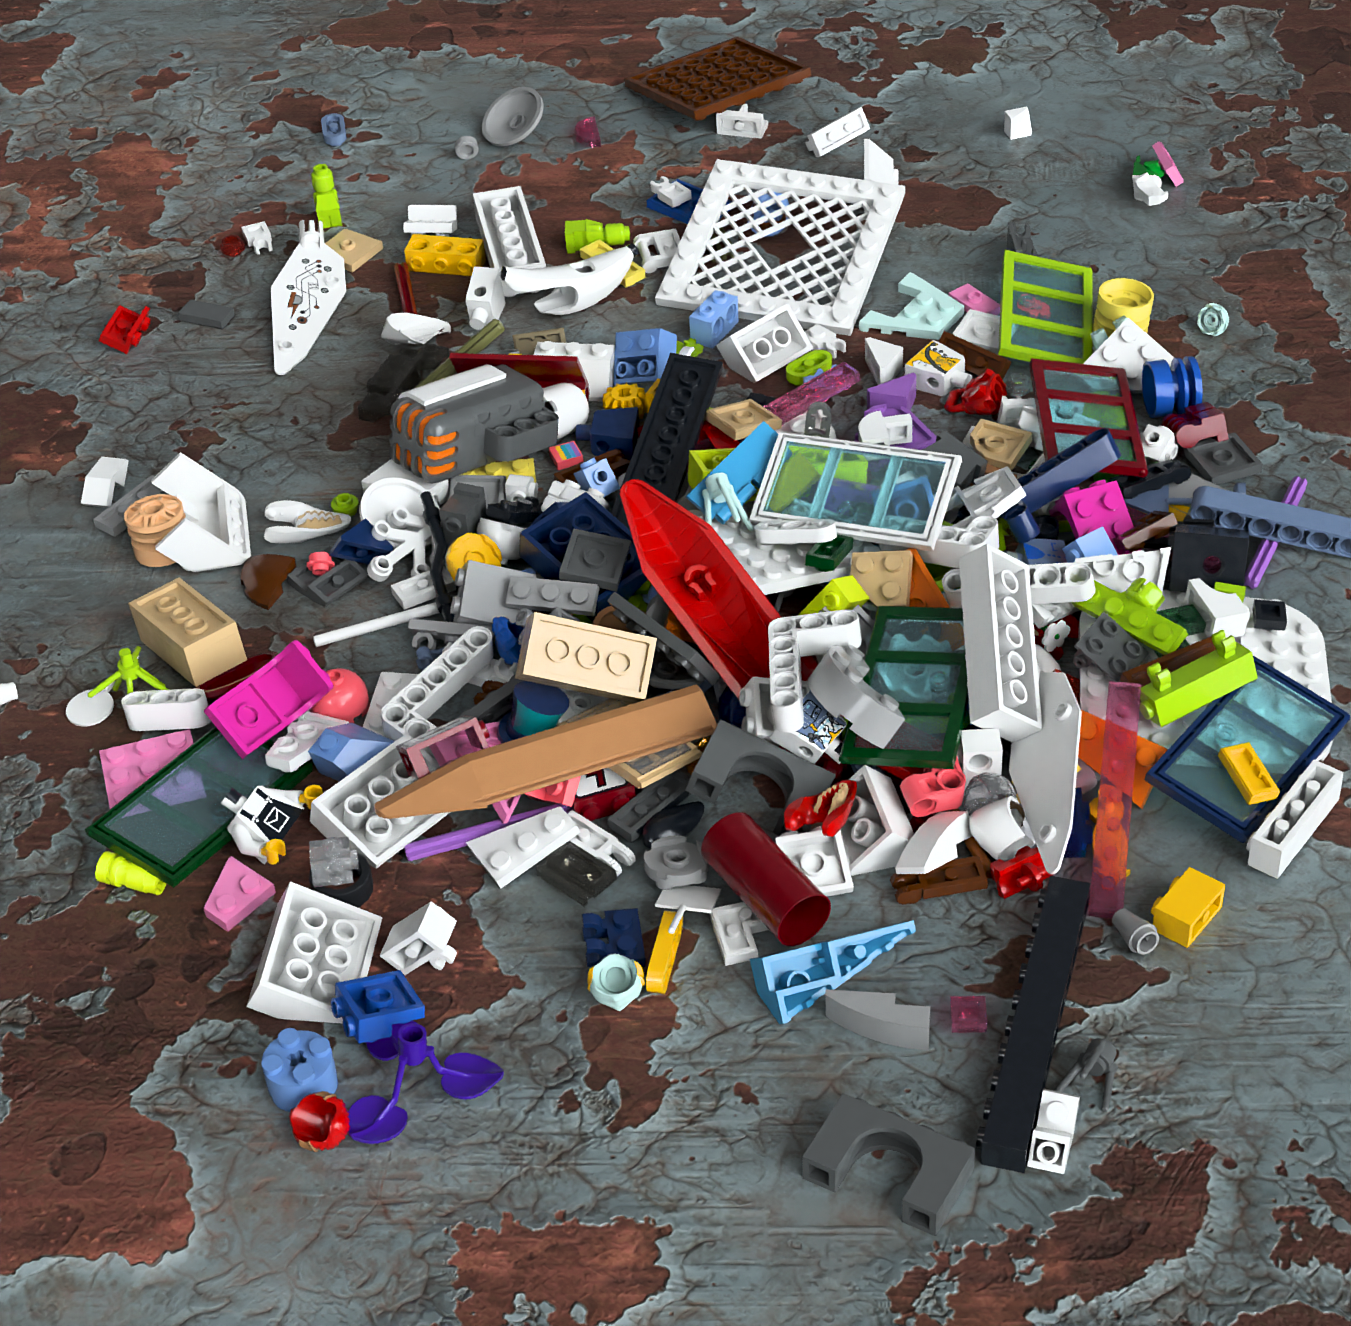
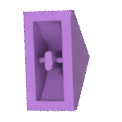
(894, 393)

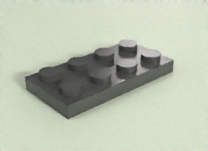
(674, 648)

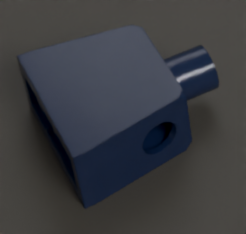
(611, 431)

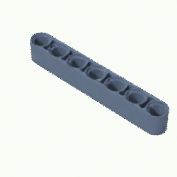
(1274, 520)

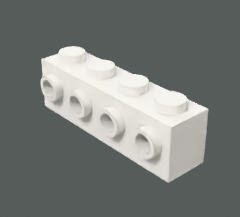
(1294, 819)

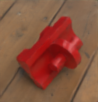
(1019, 873)

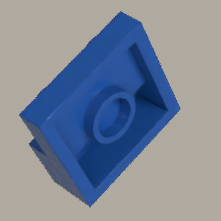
(375, 1004)

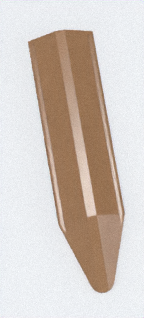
(555, 755)

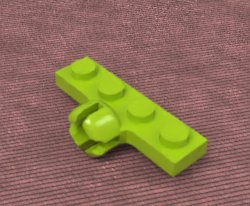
(1137, 614)

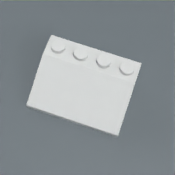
(350, 811)
(308, 951)

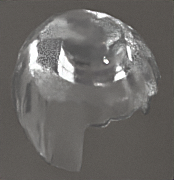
(986, 789)

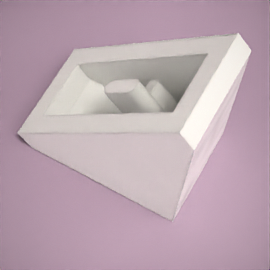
(883, 359)

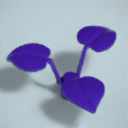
(463, 1077)

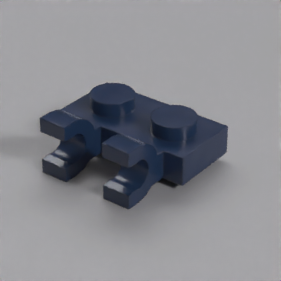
(622, 933)

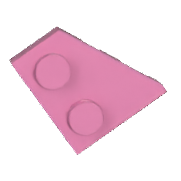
(236, 894)

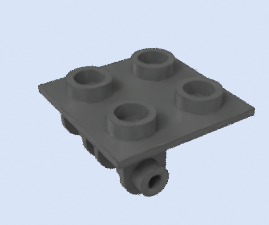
(1109, 648)

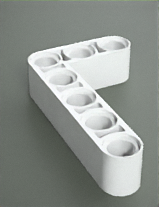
(800, 637)
(437, 685)

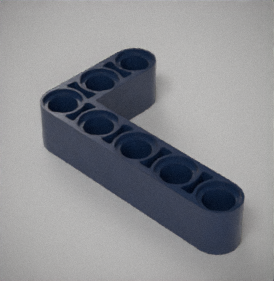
(1054, 478)

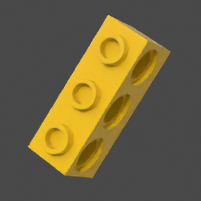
(444, 254)

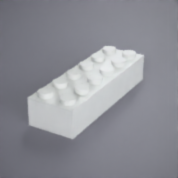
(507, 232)
(999, 643)

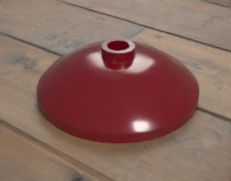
(228, 680)

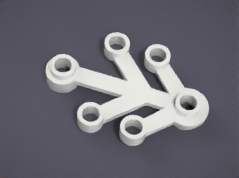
(411, 542)

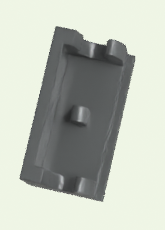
(1020, 242)

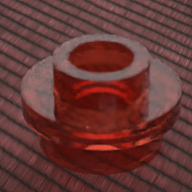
(232, 245)

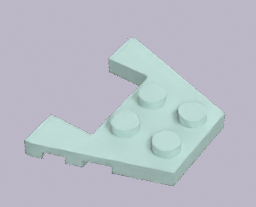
(923, 317)

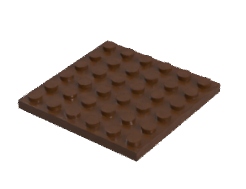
(717, 78)

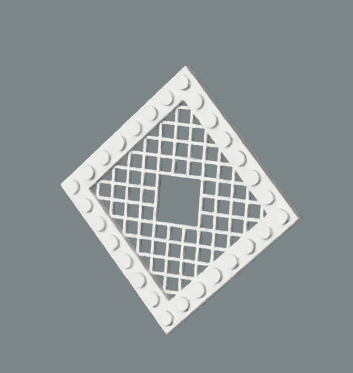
(839, 316)

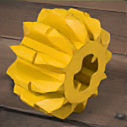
(624, 397)

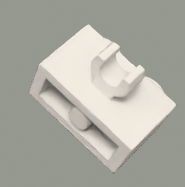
(420, 939)

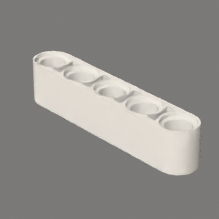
(1061, 591)

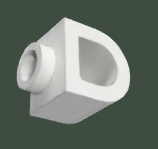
(520, 487)

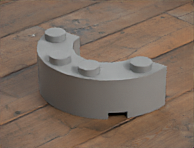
(841, 690)

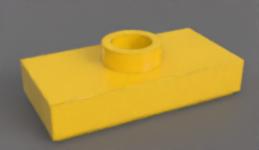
(1248, 773)

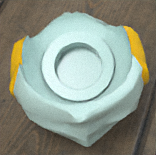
(616, 981)

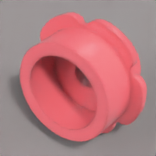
(320, 563)

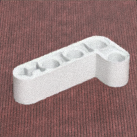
(957, 542)

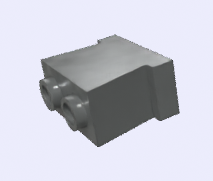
(972, 464)
(463, 511)

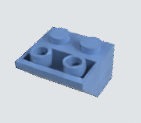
(642, 355)

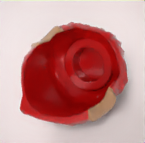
(320, 1121)

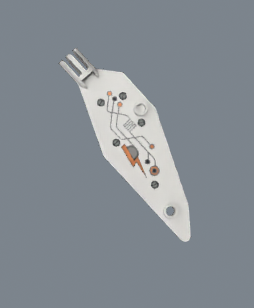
(305, 297)

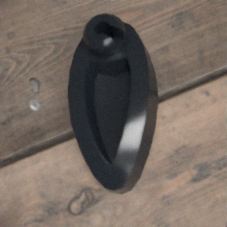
(673, 821)

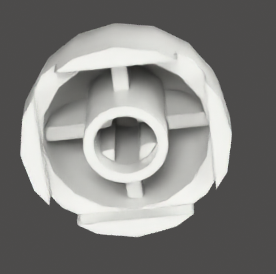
(504, 535)

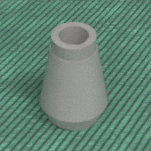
(1136, 932)

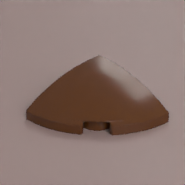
(264, 578)

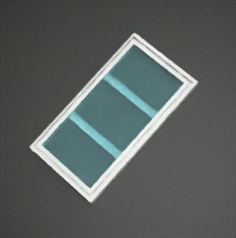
(864, 487)

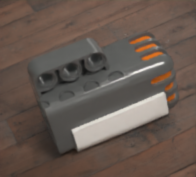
(470, 422)

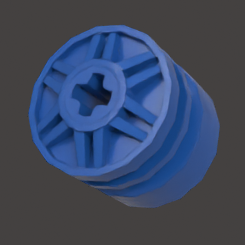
(1171, 385)

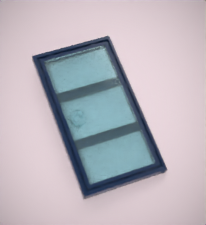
(1278, 719)

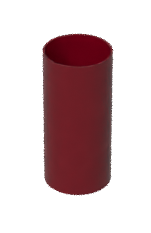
(765, 879)

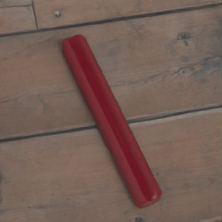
(405, 288)

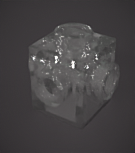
(332, 861)

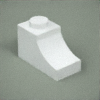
(1217, 609)

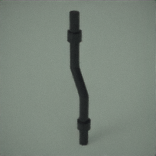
(432, 518)

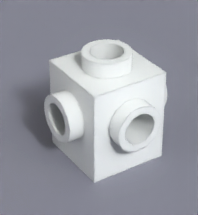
(1158, 444)

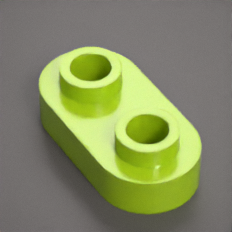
(808, 365)

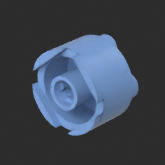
(298, 1066)

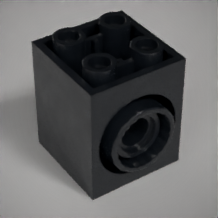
(1194, 544)

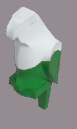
(1148, 182)

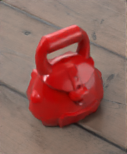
(979, 396)

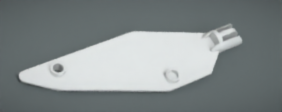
(1046, 768)

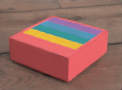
(565, 455)

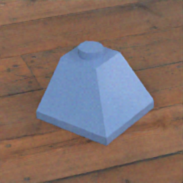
(345, 749)

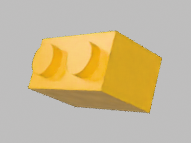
(1187, 906)

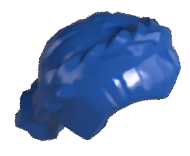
(507, 639)

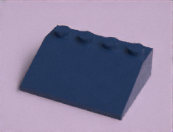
(547, 540)

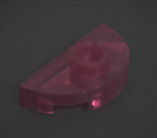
(587, 131)

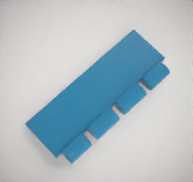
(743, 466)

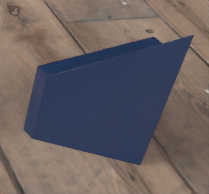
(360, 545)

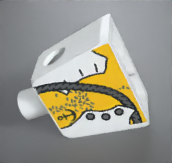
(938, 369)

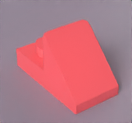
(560, 793)

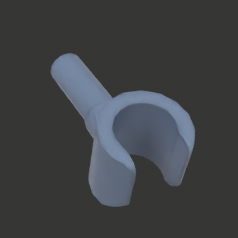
(426, 657)

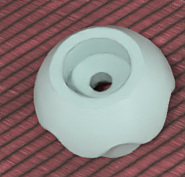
(1206, 316)

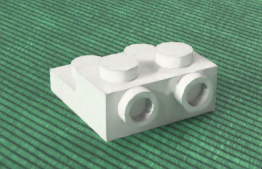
(759, 713)
(820, 859)

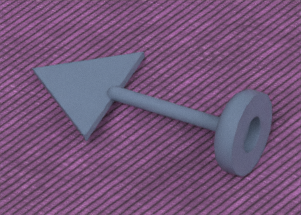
(1159, 499)

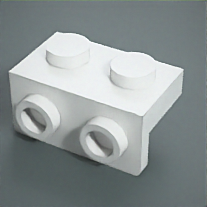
(431, 219)

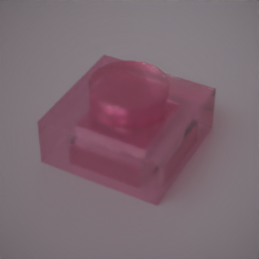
(968, 1014)

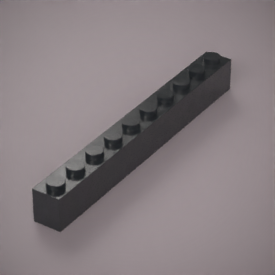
(1035, 1025)

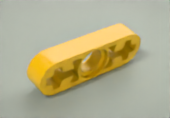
(663, 954)

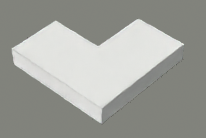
(734, 931)

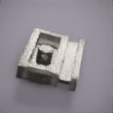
(576, 873)

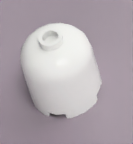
(569, 404)

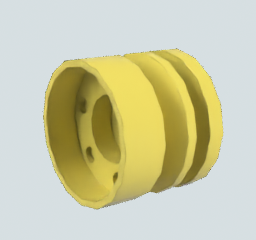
(1121, 298)

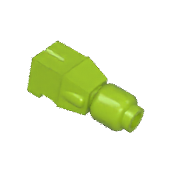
(325, 196)
(584, 232)

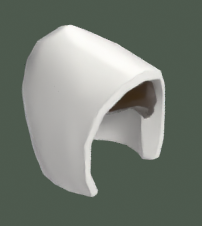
(1001, 828)

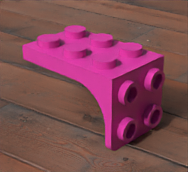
(1095, 508)
(270, 699)

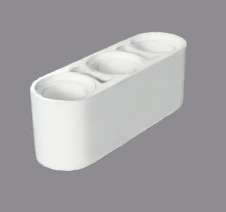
(165, 709)

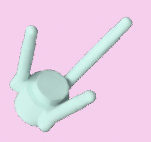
(721, 491)

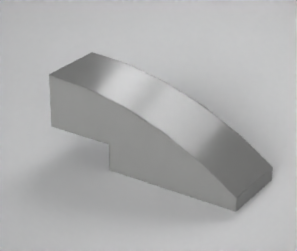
(880, 1018)

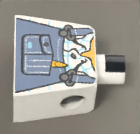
(816, 735)

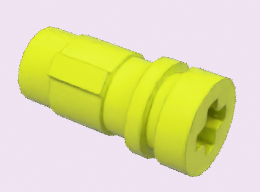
(119, 871)

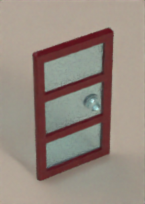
(1082, 399)

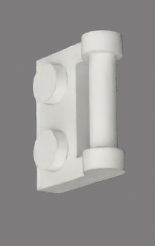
(665, 245)

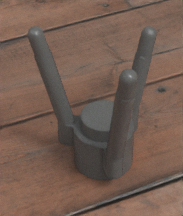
(1095, 1061)

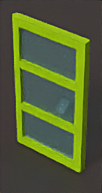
(1045, 309)

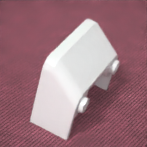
(218, 516)

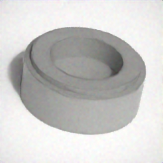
(466, 147)

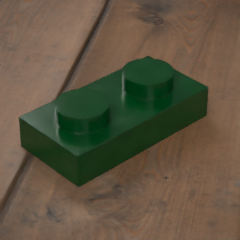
(829, 554)

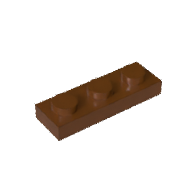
(976, 358)

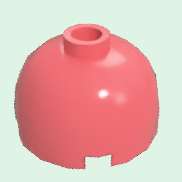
(347, 697)

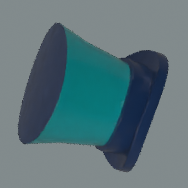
(533, 710)

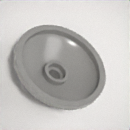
(512, 116)

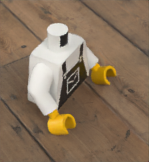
(266, 819)

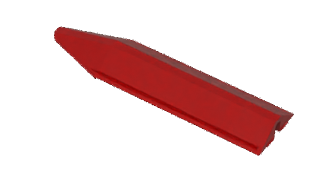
(703, 585)

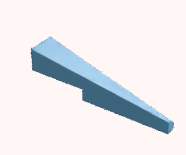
(801, 975)

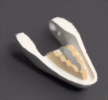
(308, 522)

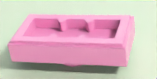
(1167, 163)
(975, 300)

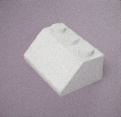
(878, 165)
(765, 345)
(595, 359)
(876, 824)

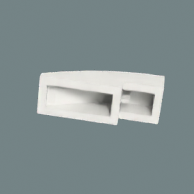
(934, 843)

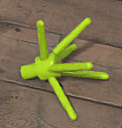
(128, 670)

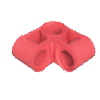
(934, 790)

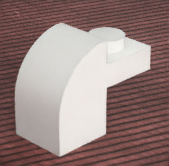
(885, 430)

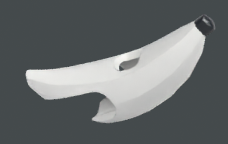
(576, 283)

